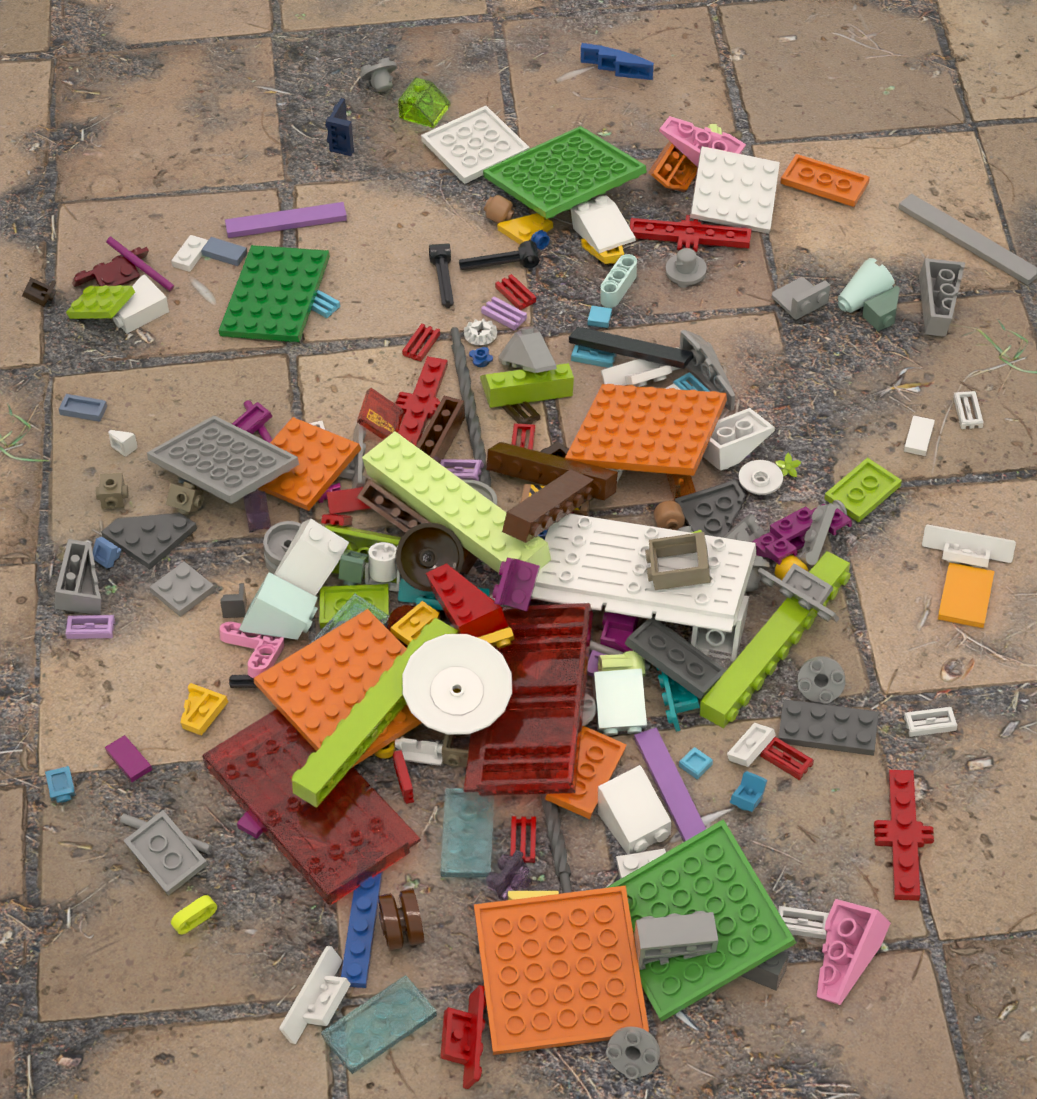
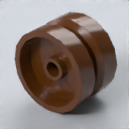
(399, 920)

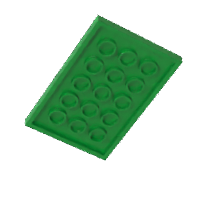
(274, 293)

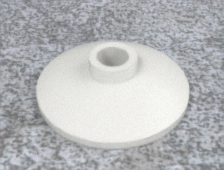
(760, 477)

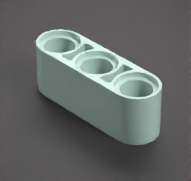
(618, 281)

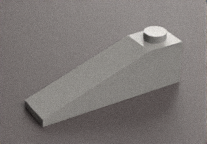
(528, 351)
(706, 366)

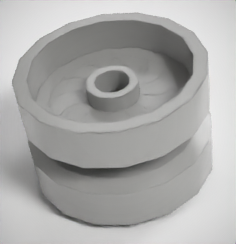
(277, 543)

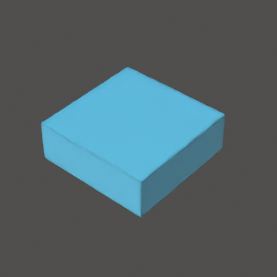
(599, 316)
(695, 763)

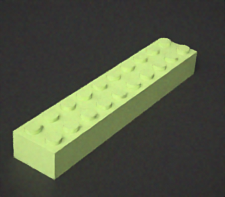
(449, 502)

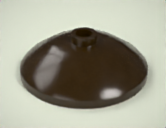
(428, 539)

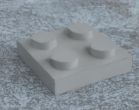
(182, 588)

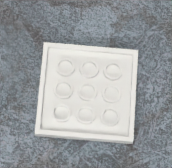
(473, 143)
(735, 190)

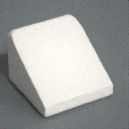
(122, 442)

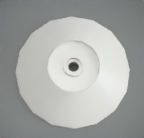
(463, 664)

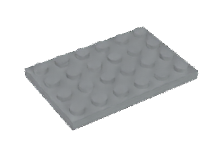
(223, 459)

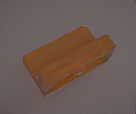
(680, 485)

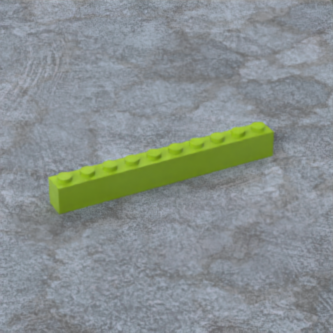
(769, 647)
(361, 727)

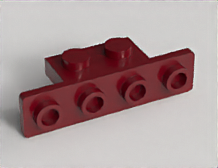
(114, 273)

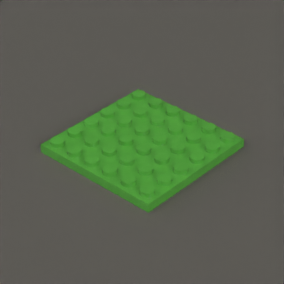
(564, 172)
(713, 877)

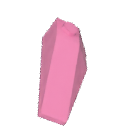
(691, 139)
(850, 945)

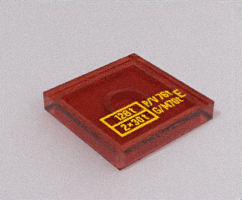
(380, 414)

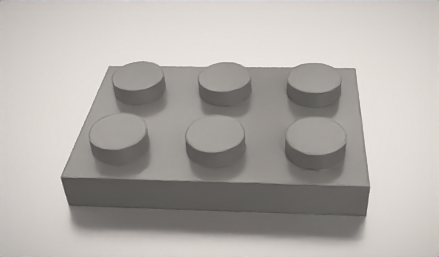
(165, 852)

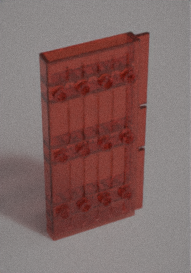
(539, 734)
(331, 845)

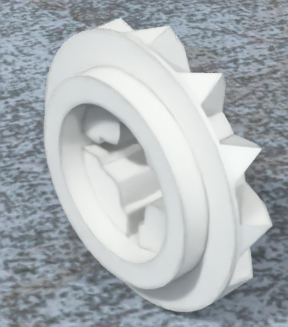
(487, 335)

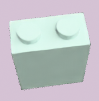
(279, 609)
(619, 701)

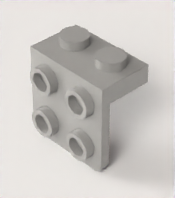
(802, 297)

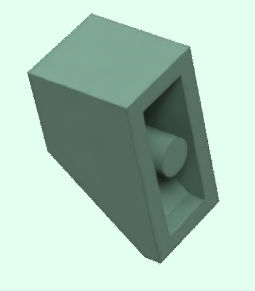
(882, 309)
(352, 567)

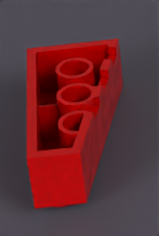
(464, 603)

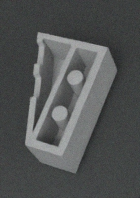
(77, 581)
(674, 936)

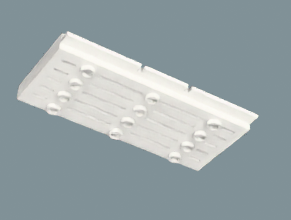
(607, 566)

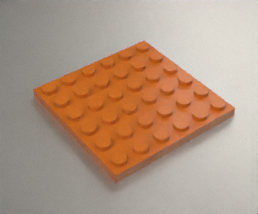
(647, 429)
(333, 674)
(559, 969)

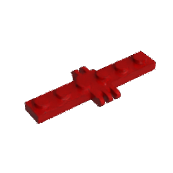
(690, 233)
(423, 401)
(903, 835)

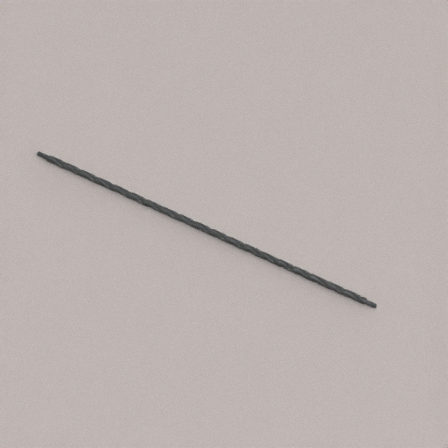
(550, 809)

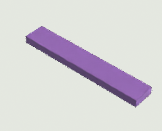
(285, 220)
(669, 783)

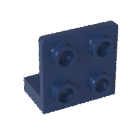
(340, 130)

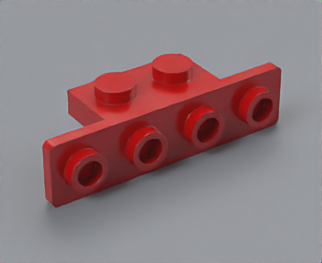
(463, 1036)

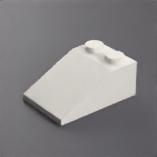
(601, 224)
(736, 438)
(311, 557)

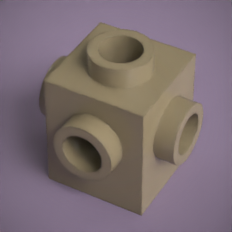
(112, 491)
(185, 497)

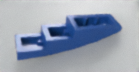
(615, 60)

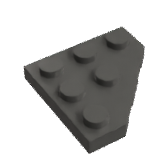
(713, 508)
(149, 537)

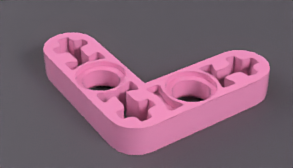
(261, 643)

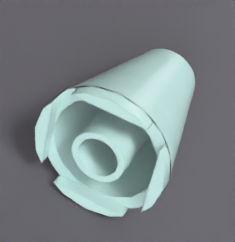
(865, 284)

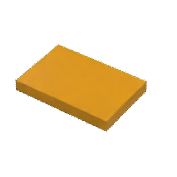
(966, 595)

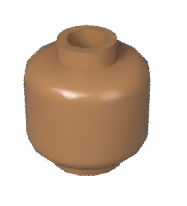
(499, 209)
(669, 515)

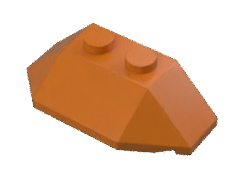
(673, 169)

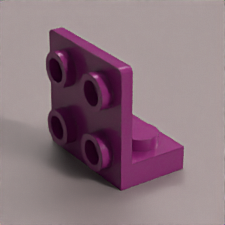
(516, 583)

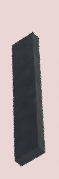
(631, 347)

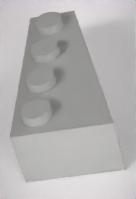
(939, 292)

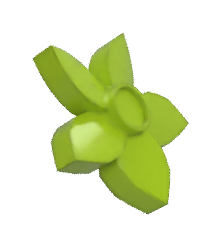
(788, 465)

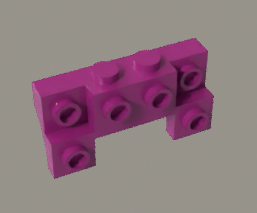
(788, 533)
(617, 630)

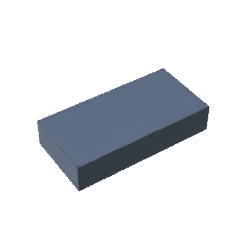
(224, 251)
(83, 407)

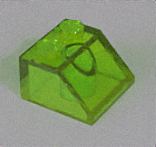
(423, 103)

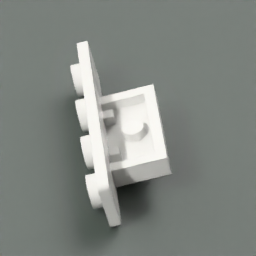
(636, 373)
(968, 546)
(317, 998)

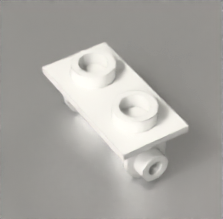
(420, 751)

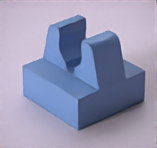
(105, 552)

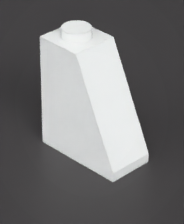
(142, 307)

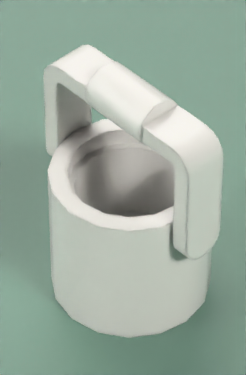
(382, 566)

